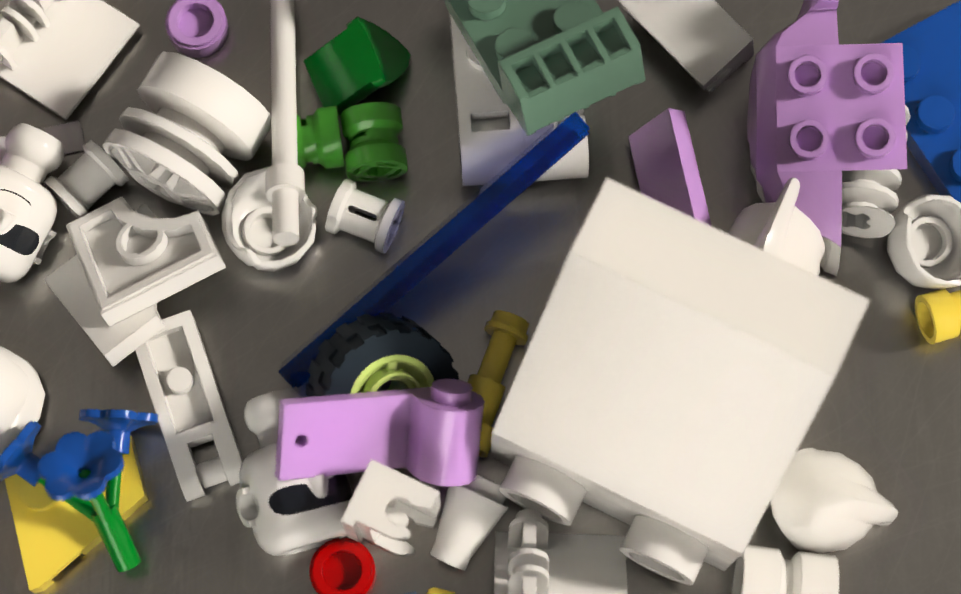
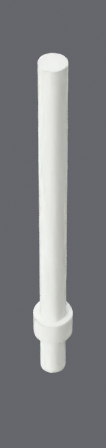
(285, 177)

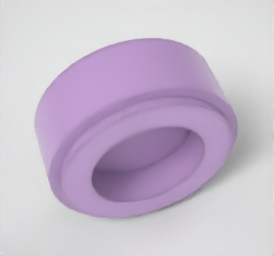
(197, 27)

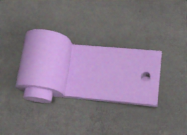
(419, 429)

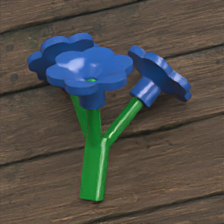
(82, 470)

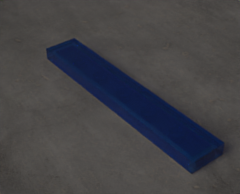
(444, 238)

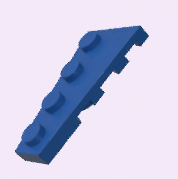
(934, 96)

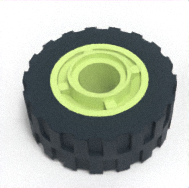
(375, 352)

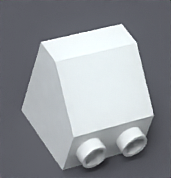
(670, 383)

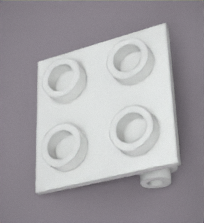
(60, 48)
(556, 563)

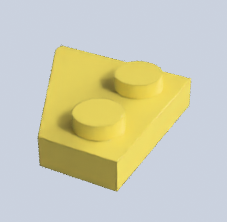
(56, 533)

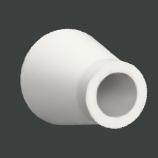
(467, 520)

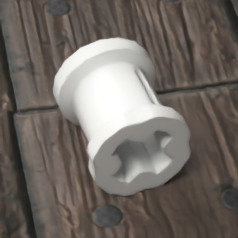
(86, 180)
(342, 216)

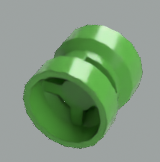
(320, 139)
(374, 142)

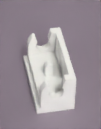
(696, 36)
(384, 504)

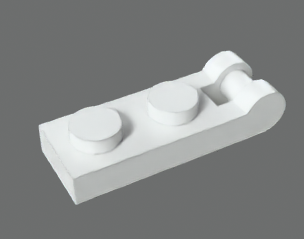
(189, 405)

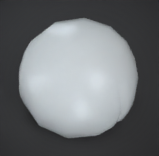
(249, 225)
(928, 242)

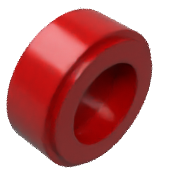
(342, 568)

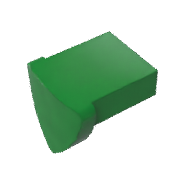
(356, 64)

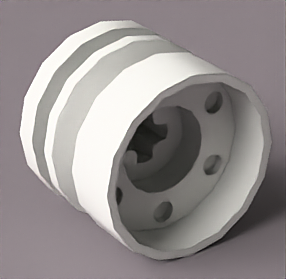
(193, 126)

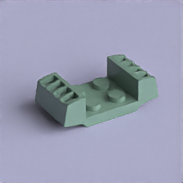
(550, 54)

